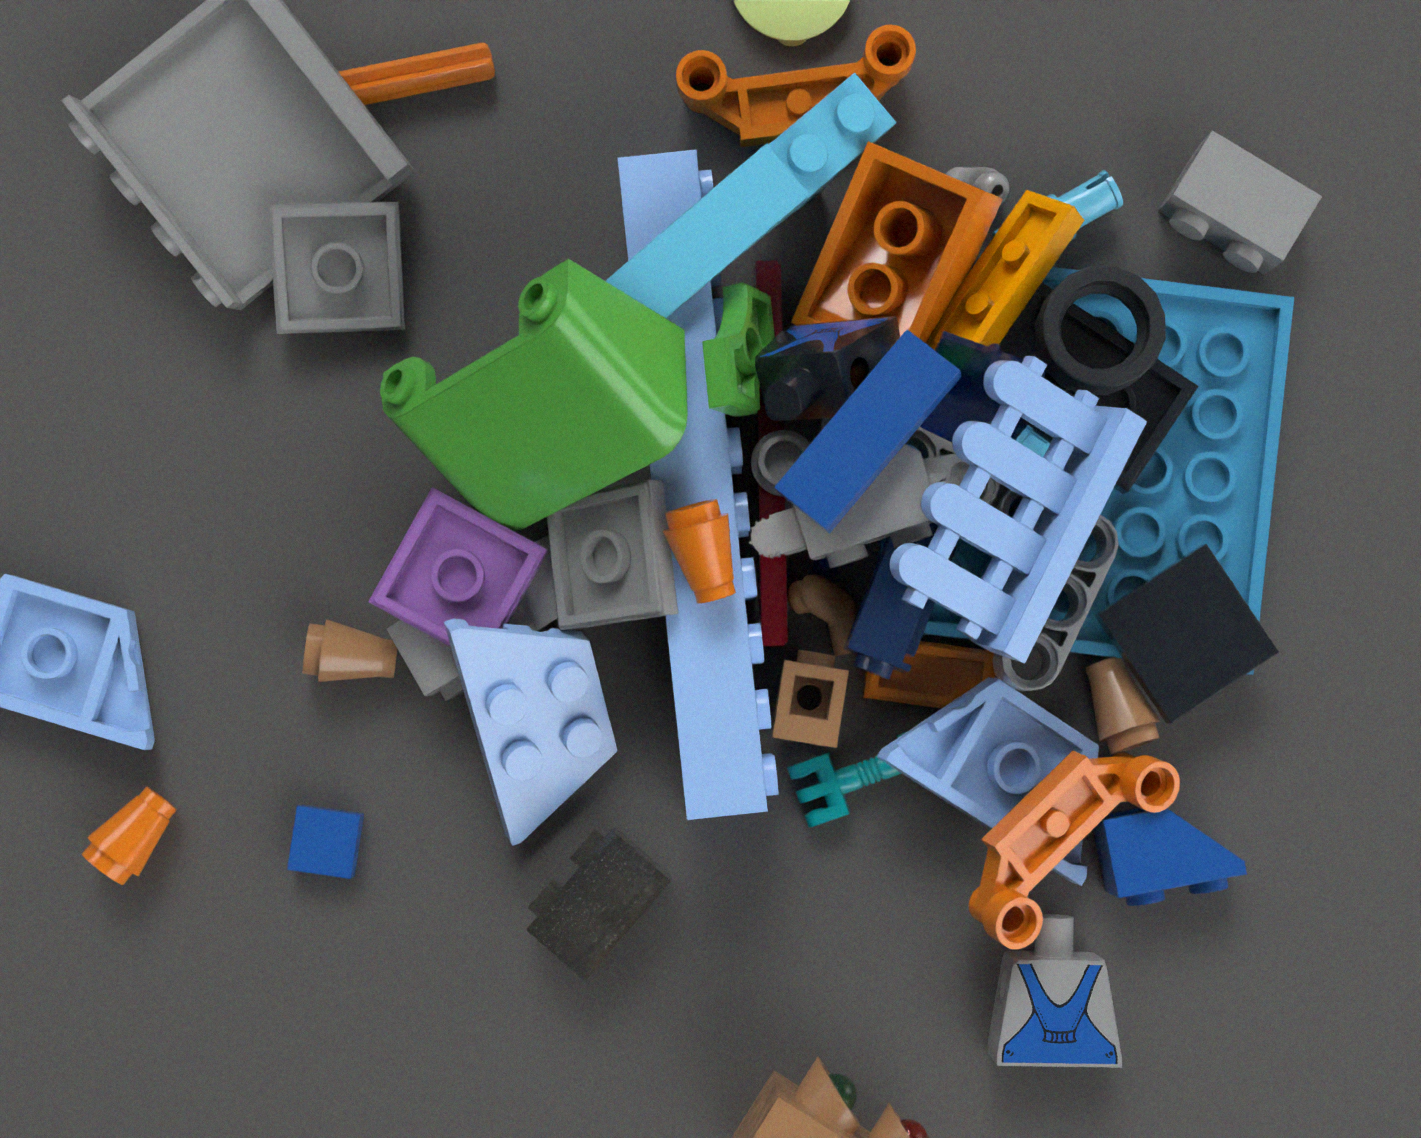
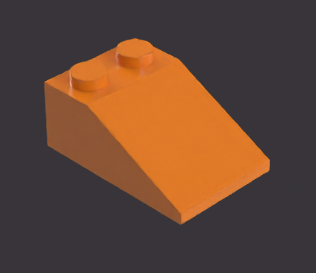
(897, 245)

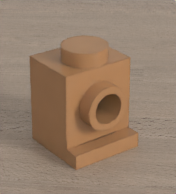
(817, 725)

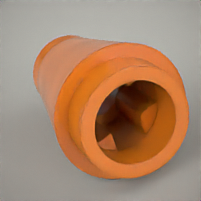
(702, 548)
(129, 836)

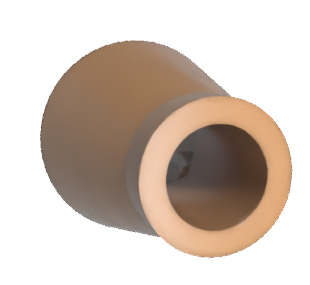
(347, 653)
(1120, 707)

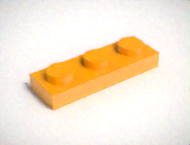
(1009, 270)

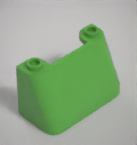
(557, 409)

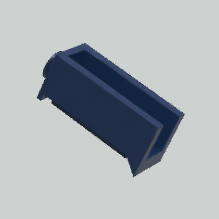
(885, 624)

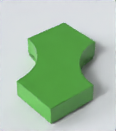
(731, 354)

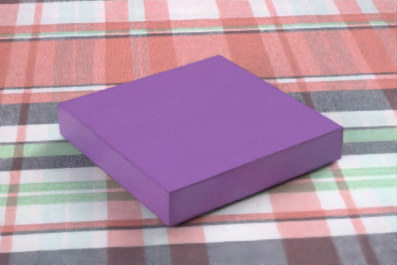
(457, 568)

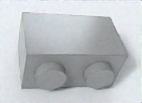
(1239, 205)

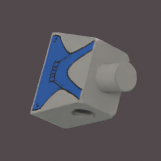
(1054, 1005)

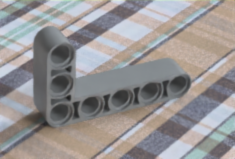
(1081, 586)

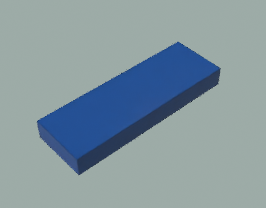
(868, 431)

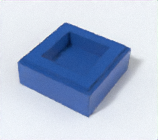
(325, 841)

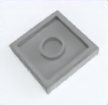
(337, 267)
(612, 557)

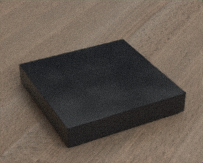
(1186, 633)

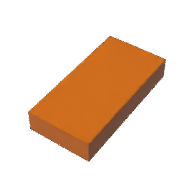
(936, 676)

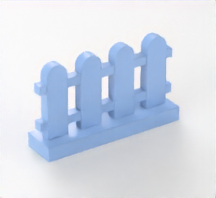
(1051, 525)

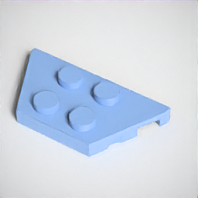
(72, 662)
(533, 715)
(989, 755)

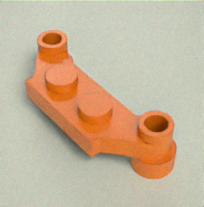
(769, 104)
(1049, 825)

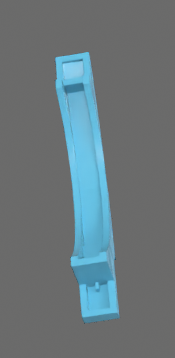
(754, 198)

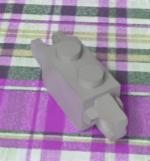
(884, 510)

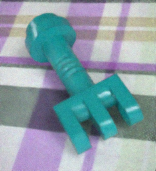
(836, 783)

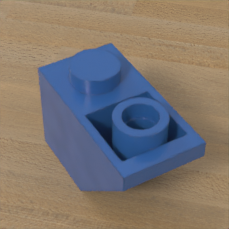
(1159, 851)

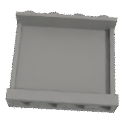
(223, 123)

